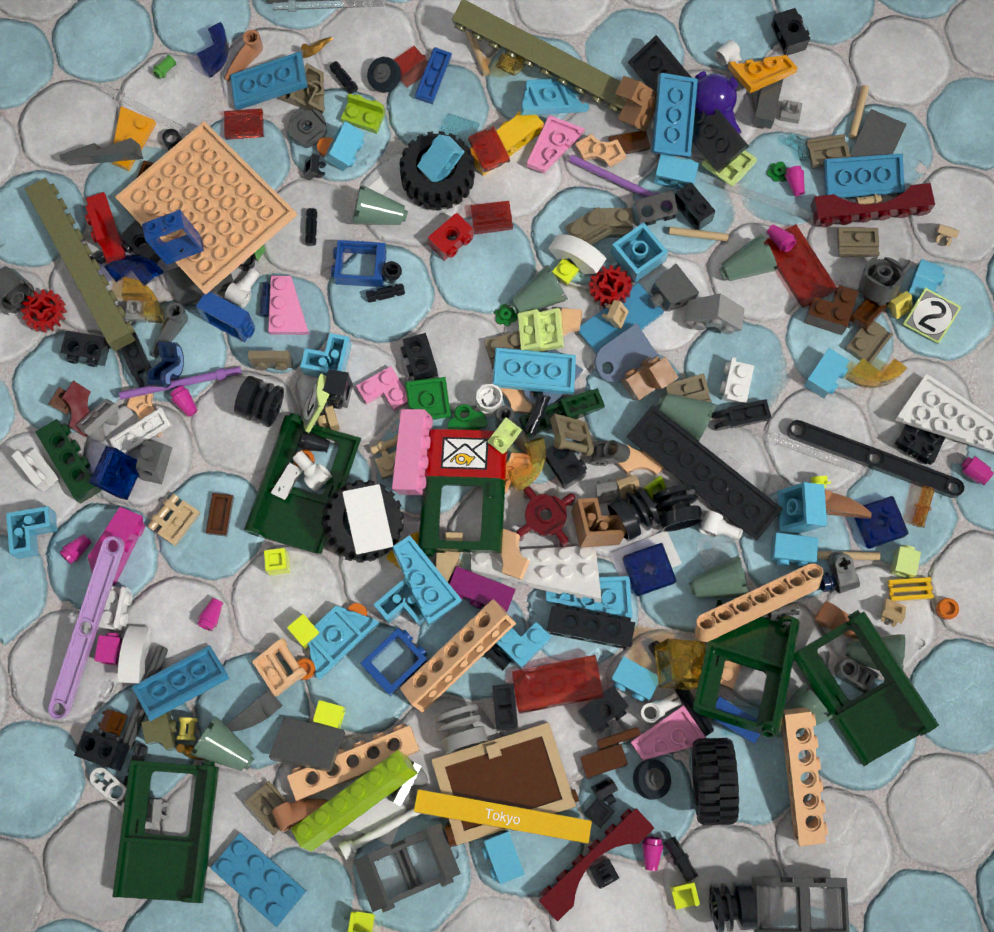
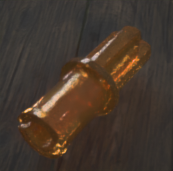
(923, 507)

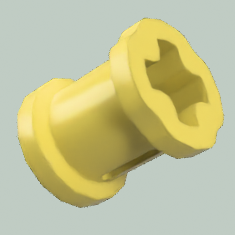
(191, 729)

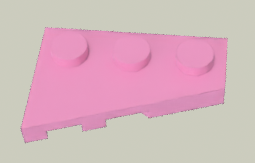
(552, 143)
(285, 310)
(668, 735)

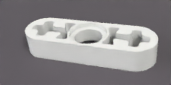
(107, 793)

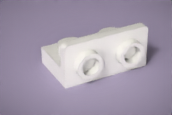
(737, 381)
(36, 469)
(115, 610)

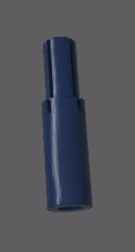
(264, 301)

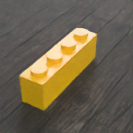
(515, 134)

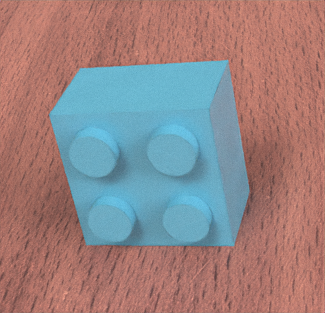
(639, 252)
(802, 508)

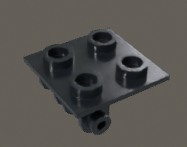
(920, 441)

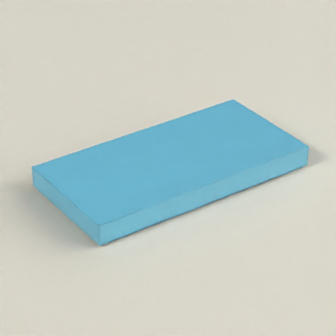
(534, 371)

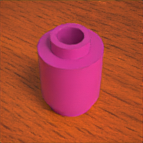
(977, 470)

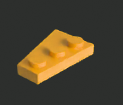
(762, 73)
(132, 126)

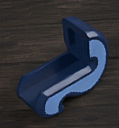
(170, 366)

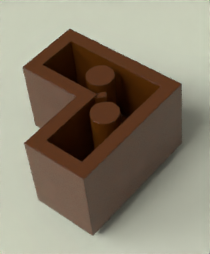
(832, 315)

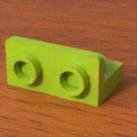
(363, 113)

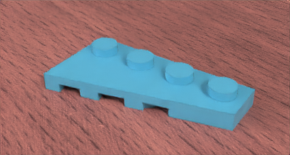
(426, 583)
(614, 597)

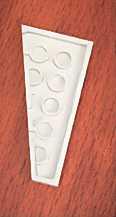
(947, 414)
(550, 569)

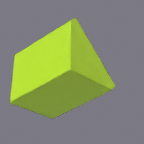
(654, 486)

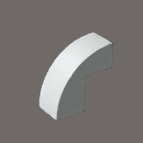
(583, 254)
(132, 654)

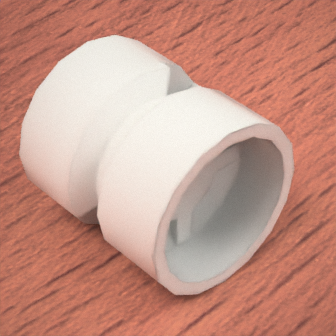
(489, 399)

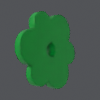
(774, 172)
(505, 319)

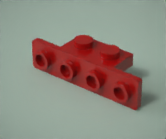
(104, 227)

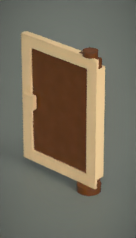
(508, 771)

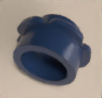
(828, 583)

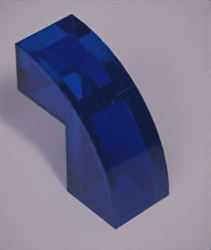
(215, 56)
(142, 267)

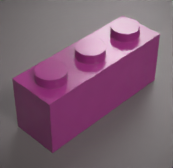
(480, 590)

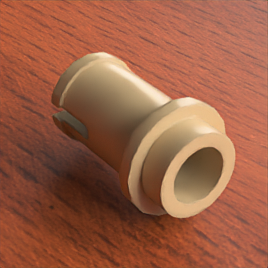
(875, 199)

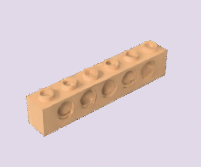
(457, 655)
(303, 790)
(813, 832)

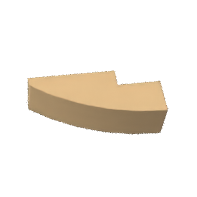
(447, 561)

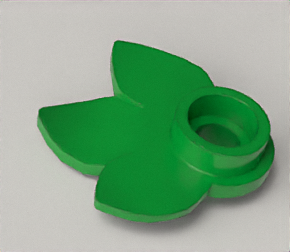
(471, 422)

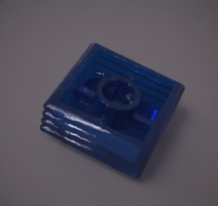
(113, 462)
(893, 526)
(642, 581)

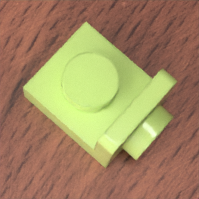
(504, 435)

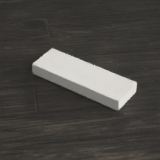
(142, 430)

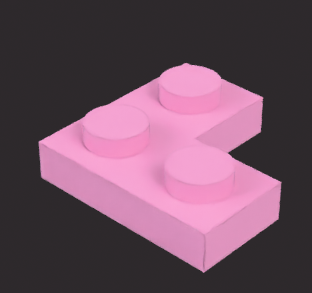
(385, 384)

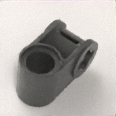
(609, 453)
(844, 573)
(859, 677)

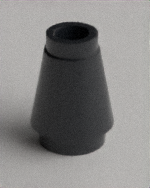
(391, 268)
(314, 442)

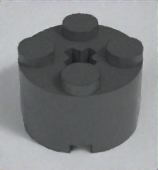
(881, 280)
(13, 290)

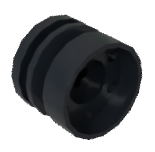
(258, 401)
(638, 511)
(679, 512)
(732, 906)

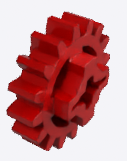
(616, 280)
(46, 313)

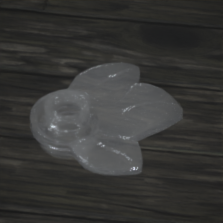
(718, 553)

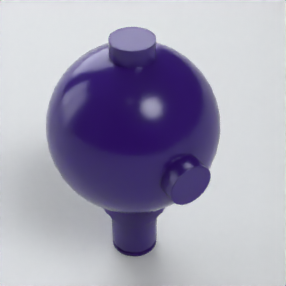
(717, 92)

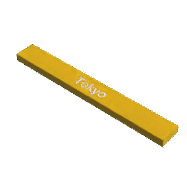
(502, 816)

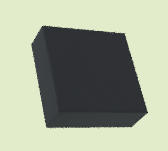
(599, 812)

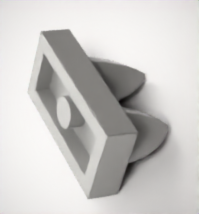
(91, 424)
(405, 794)

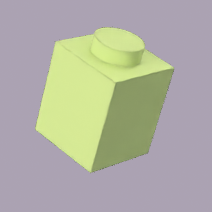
(905, 562)

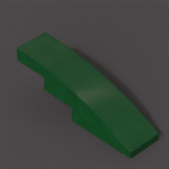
(573, 407)

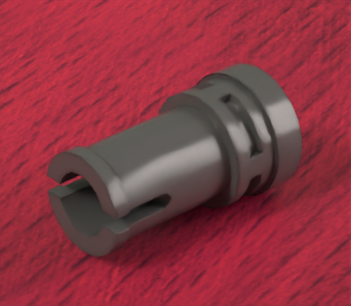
(786, 610)

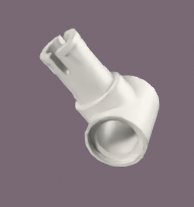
(728, 53)
(241, 291)
(315, 474)
(715, 525)
(659, 708)

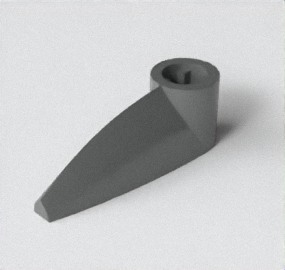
(171, 326)
(506, 411)
(256, 712)

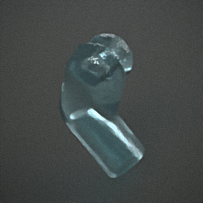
(799, 145)

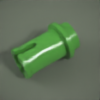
(163, 67)

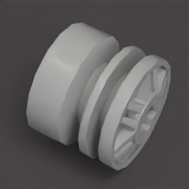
(460, 728)

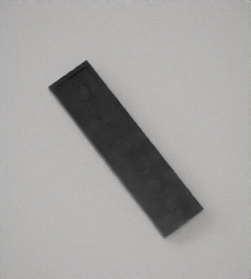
(711, 133)
(699, 466)

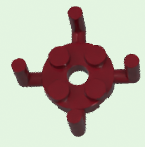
(546, 527)

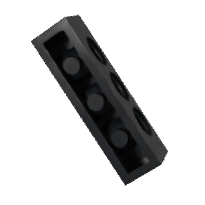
(624, 626)

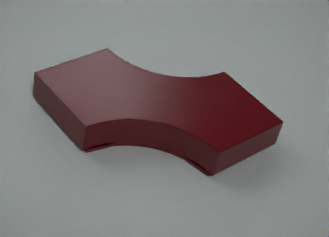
(77, 401)

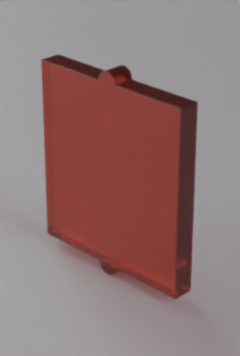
(412, 66)

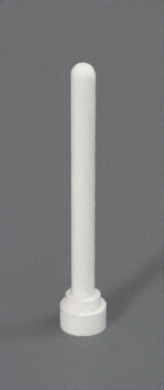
(350, 847)

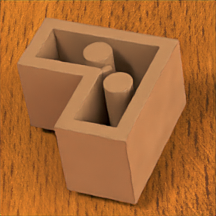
(639, 103)
(651, 375)
(593, 528)

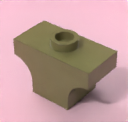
(161, 731)

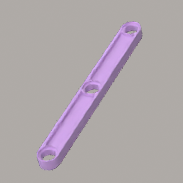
(81, 642)

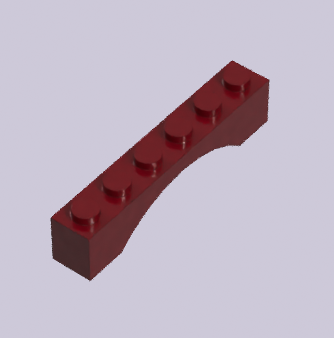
(835, 210)
(561, 896)

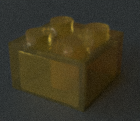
(679, 663)

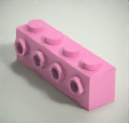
(412, 452)

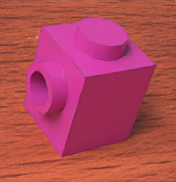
(108, 649)

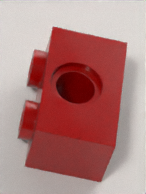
(456, 227)

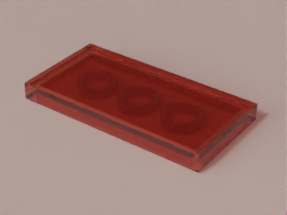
(802, 269)
(557, 684)

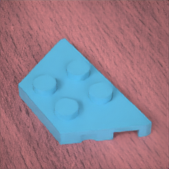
(550, 97)
(338, 634)

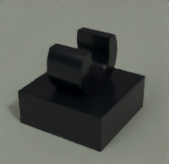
(312, 167)
(604, 790)
(604, 873)

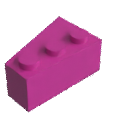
(129, 528)

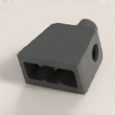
(672, 290)
(153, 459)

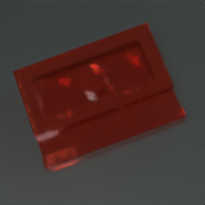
(243, 124)
(489, 149)
(491, 217)

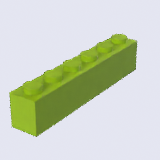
(354, 801)

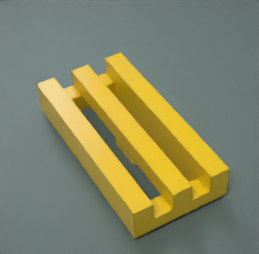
(928, 588)

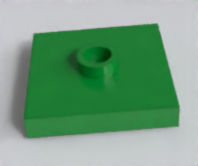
(429, 395)

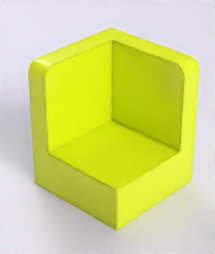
(277, 561)
(303, 630)
(329, 714)
(684, 895)
(361, 922)

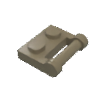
(573, 429)

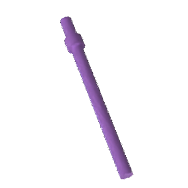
(615, 179)
(219, 374)

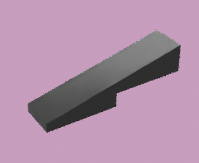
(767, 105)
(92, 153)

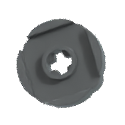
(307, 137)

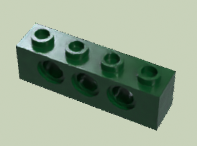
(49, 437)

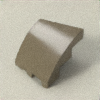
(309, 97)

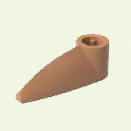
(246, 54)
(843, 506)
(832, 617)
(290, 814)

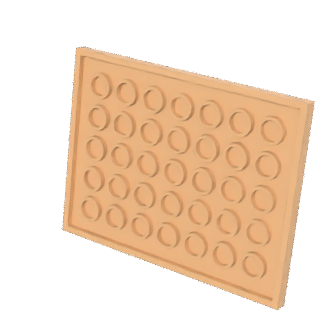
(218, 196)

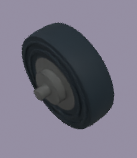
(384, 74)
(652, 779)

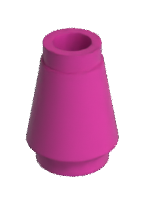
(795, 179)
(782, 238)
(183, 399)
(73, 551)
(210, 615)
(652, 852)

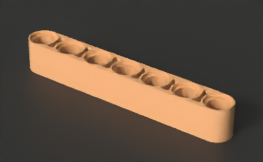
(771, 595)

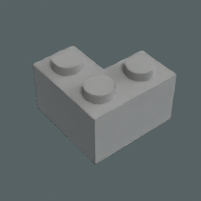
(715, 312)

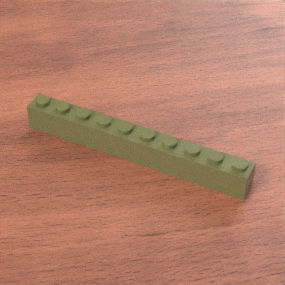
(538, 54)
(80, 265)

